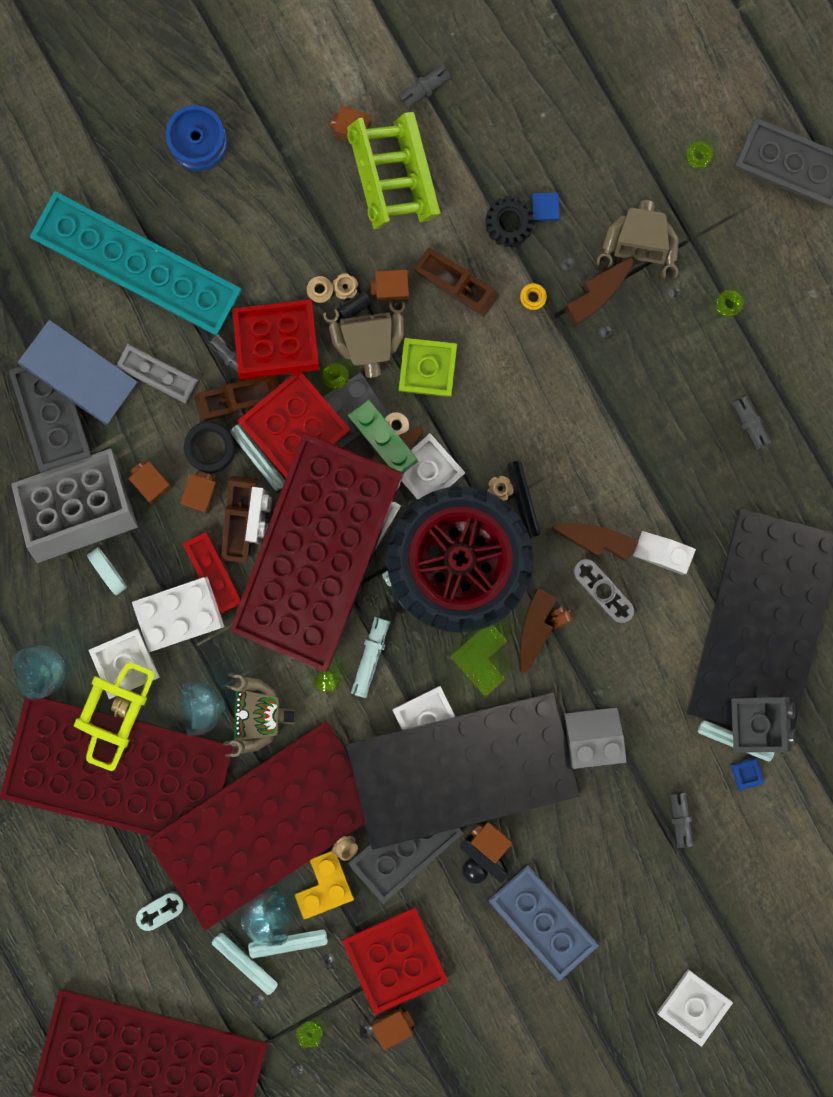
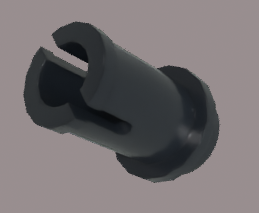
(354, 305)

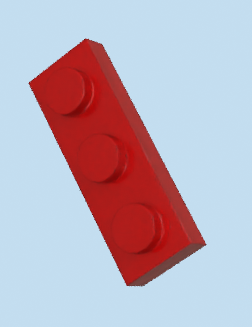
(208, 563)

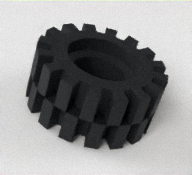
(509, 237)

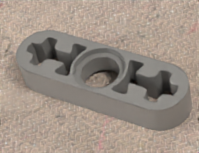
(614, 590)

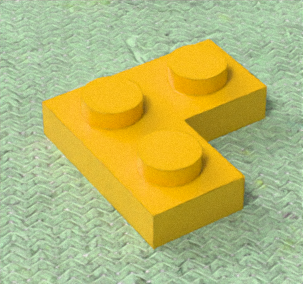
(332, 887)

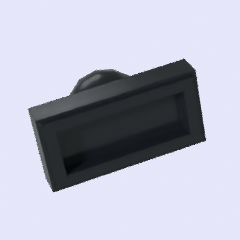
(478, 866)

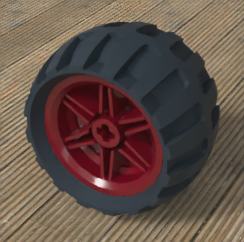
(445, 603)

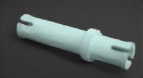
(372, 651)

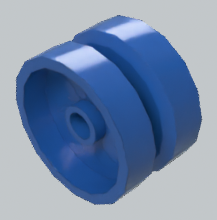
(204, 125)

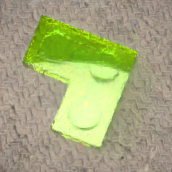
(474, 661)

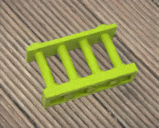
(415, 163)

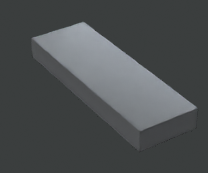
(157, 374)

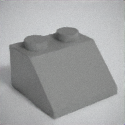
(595, 738)

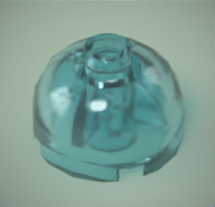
(39, 671)
(201, 707)
(265, 919)

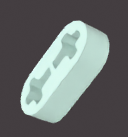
(106, 571)
(164, 916)

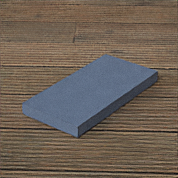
(77, 372)
(543, 922)

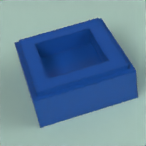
(545, 206)
(747, 773)

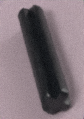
(523, 498)

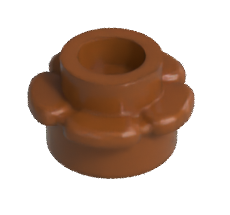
(560, 617)

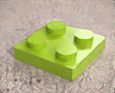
(427, 367)

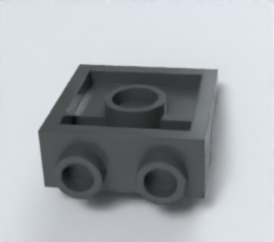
(762, 724)

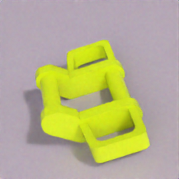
(122, 738)

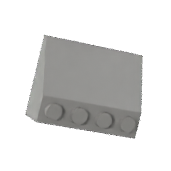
(73, 506)

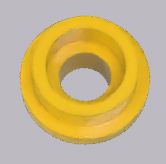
(533, 288)

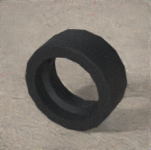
(202, 428)

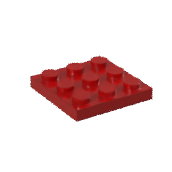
(275, 339)
(287, 414)
(394, 960)

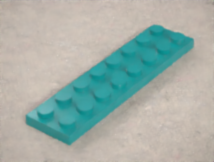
(135, 263)

